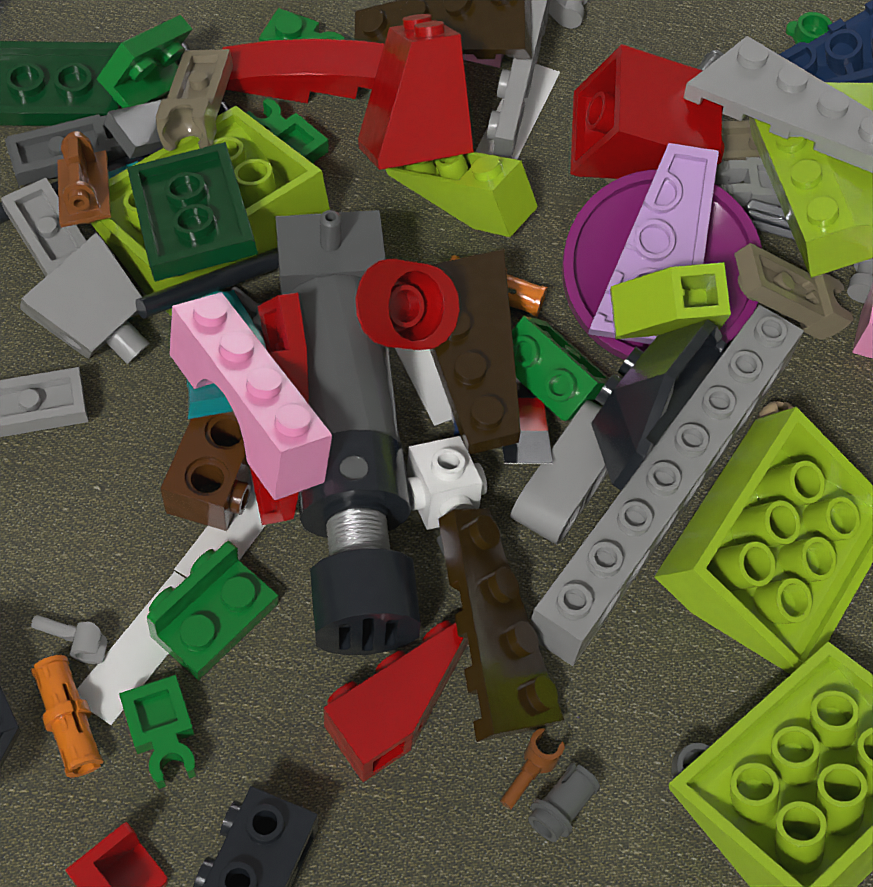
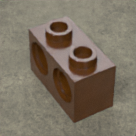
(204, 462)

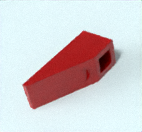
(388, 711)

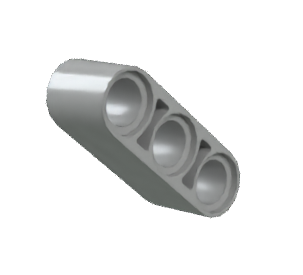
(563, 489)

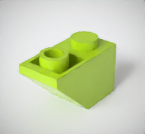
(670, 300)

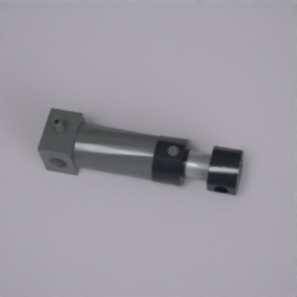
(363, 590)

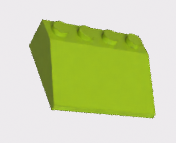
(271, 183)
(821, 196)
(777, 542)
(793, 780)

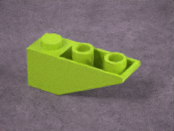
(475, 188)

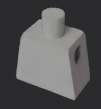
(88, 303)

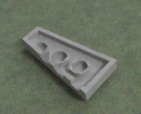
(515, 86)
(791, 100)

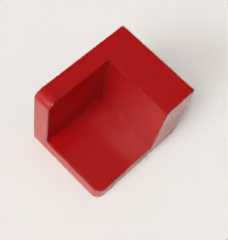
(117, 862)

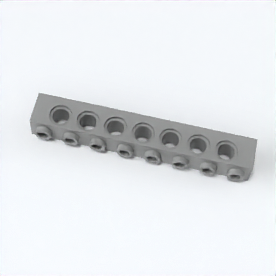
(663, 486)

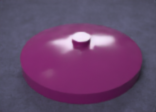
(601, 235)

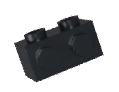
(262, 844)

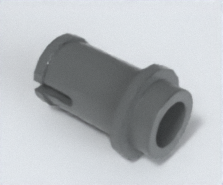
(562, 804)

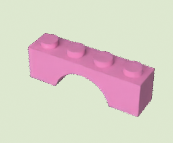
(279, 429)

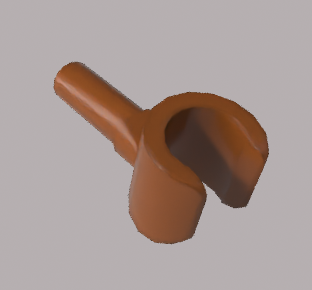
(535, 763)

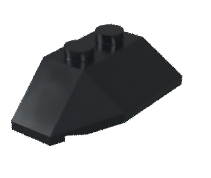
(652, 395)

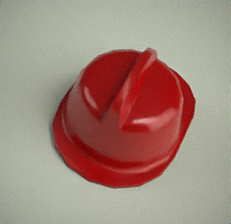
(407, 304)

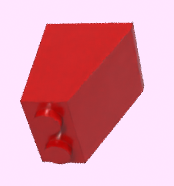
(417, 97)
(632, 113)

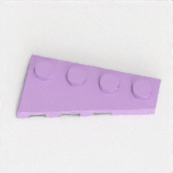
(669, 226)

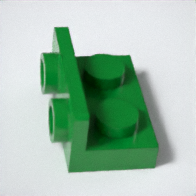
(145, 64)
(554, 368)
(209, 610)

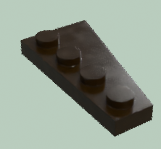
(484, 25)
(479, 355)
(503, 645)

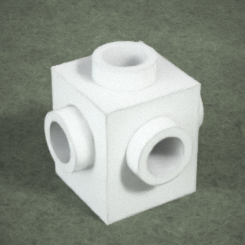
(443, 479)

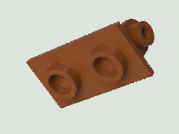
(82, 182)

